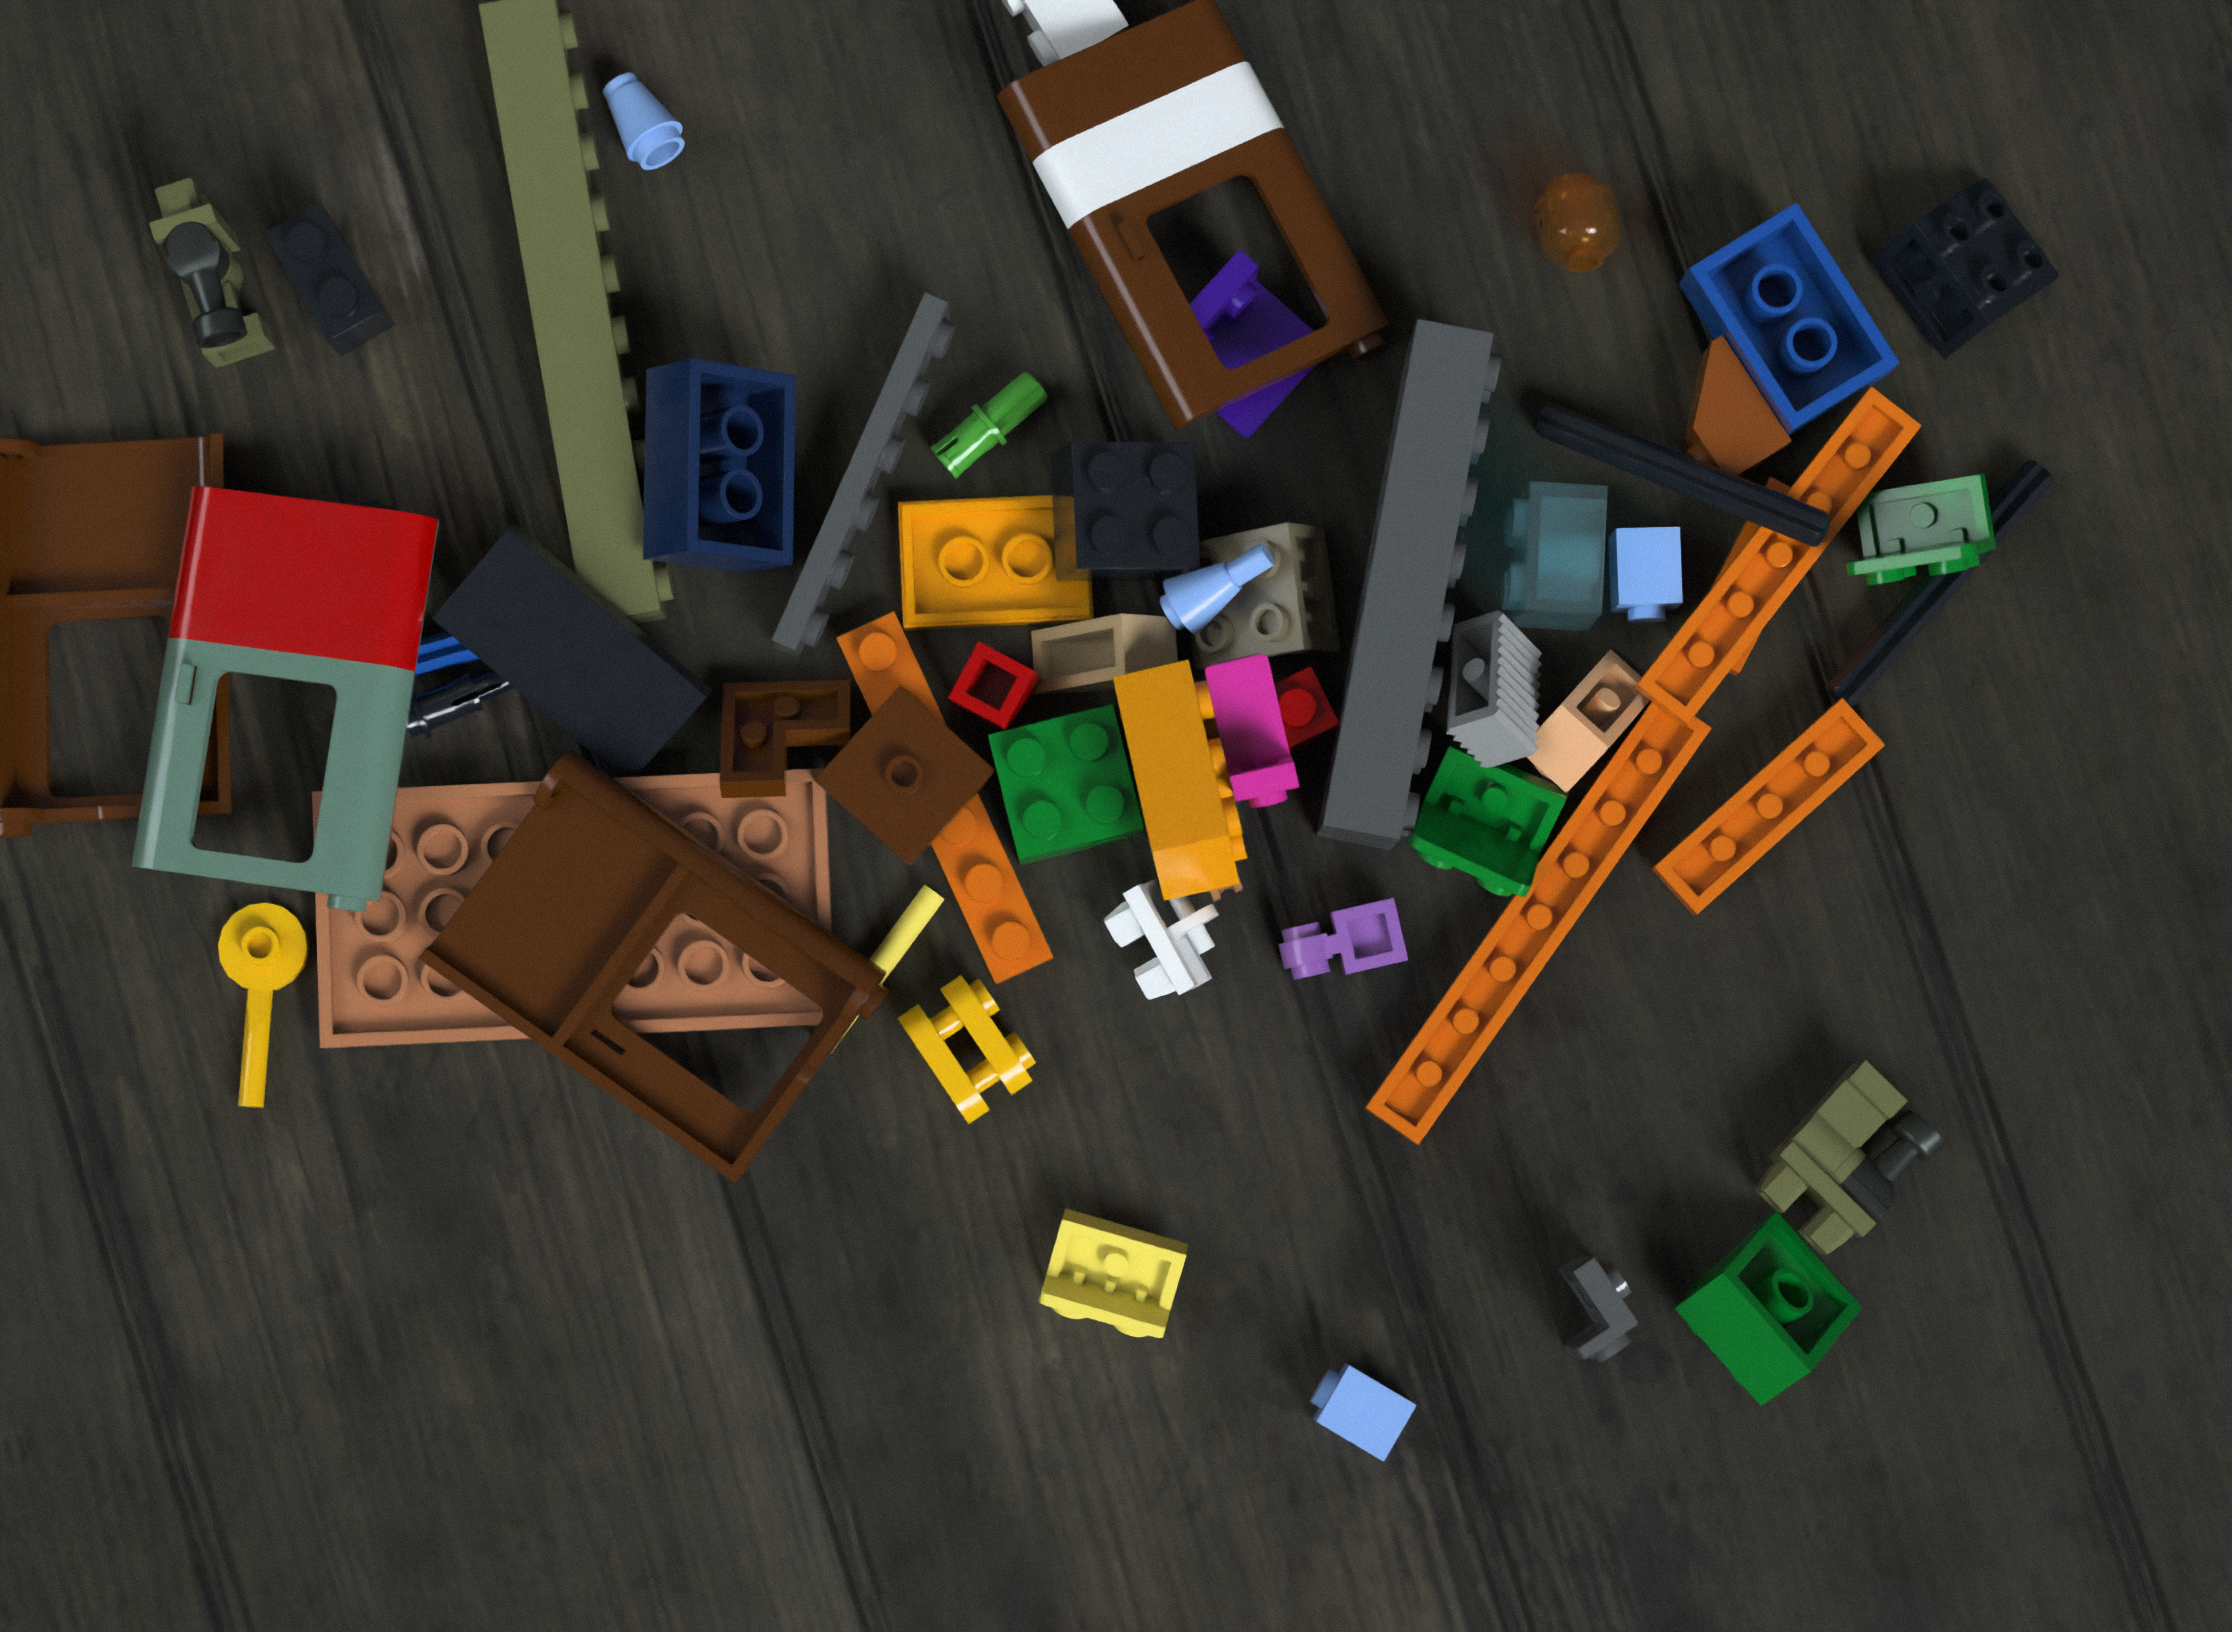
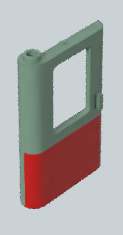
(299, 598)

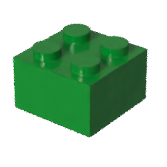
(1066, 784)

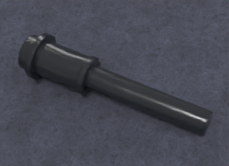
(452, 701)

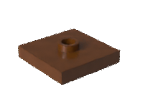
(905, 776)

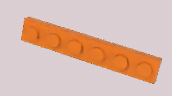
(1774, 563)
(969, 844)

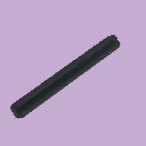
(1683, 474)
(1933, 592)

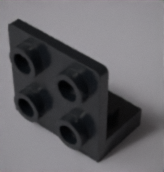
(1964, 266)

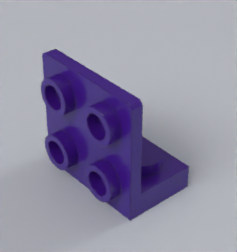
(1242, 325)

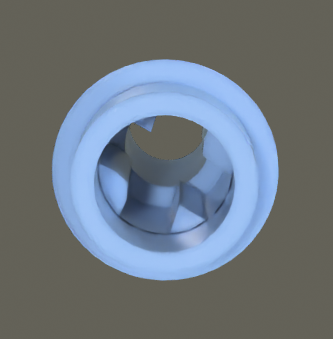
(644, 124)

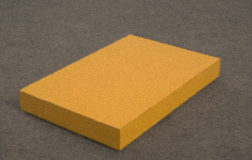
(984, 565)

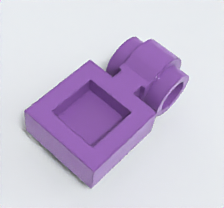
(1362, 936)

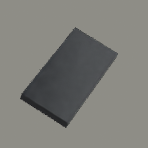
(571, 653)

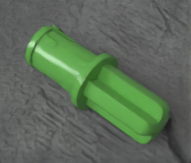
(989, 424)

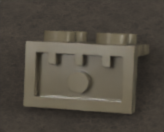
(1278, 610)

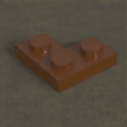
(767, 718)

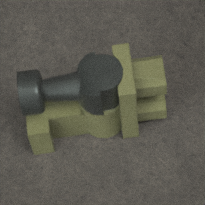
(201, 255)
(1832, 1170)

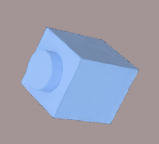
(1645, 572)
(1361, 1410)

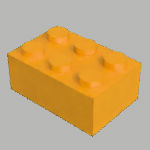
(1181, 779)

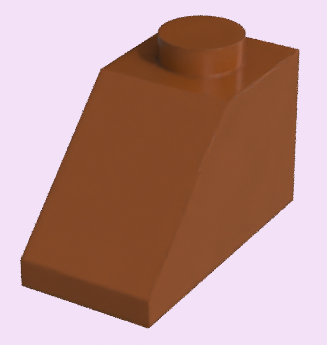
(1729, 417)

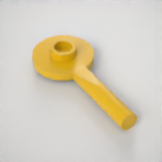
(263, 952)

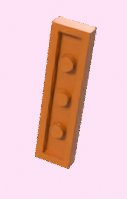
(1768, 807)

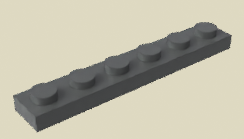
(876, 452)

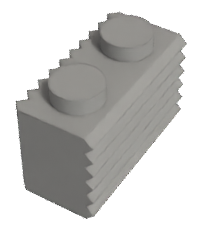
(1493, 690)

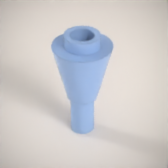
(1201, 594)

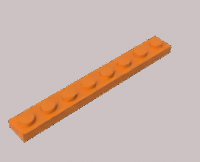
(1535, 924)

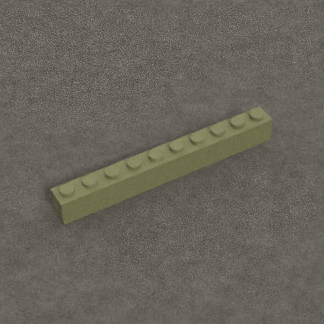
(572, 301)

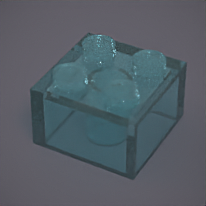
(1556, 556)

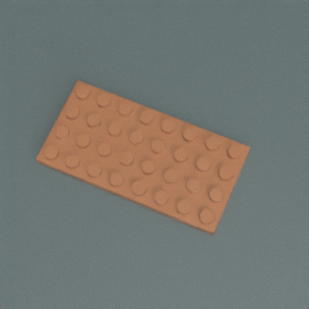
(449, 836)

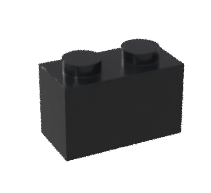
(329, 279)

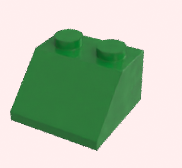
(1769, 1309)

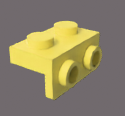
(1113, 1274)

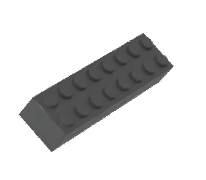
(1405, 585)

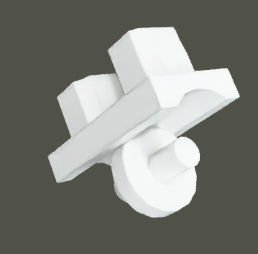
(1174, 933)

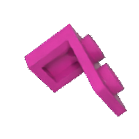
(1251, 730)

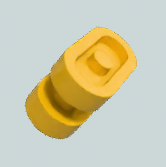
(1005, 1057)

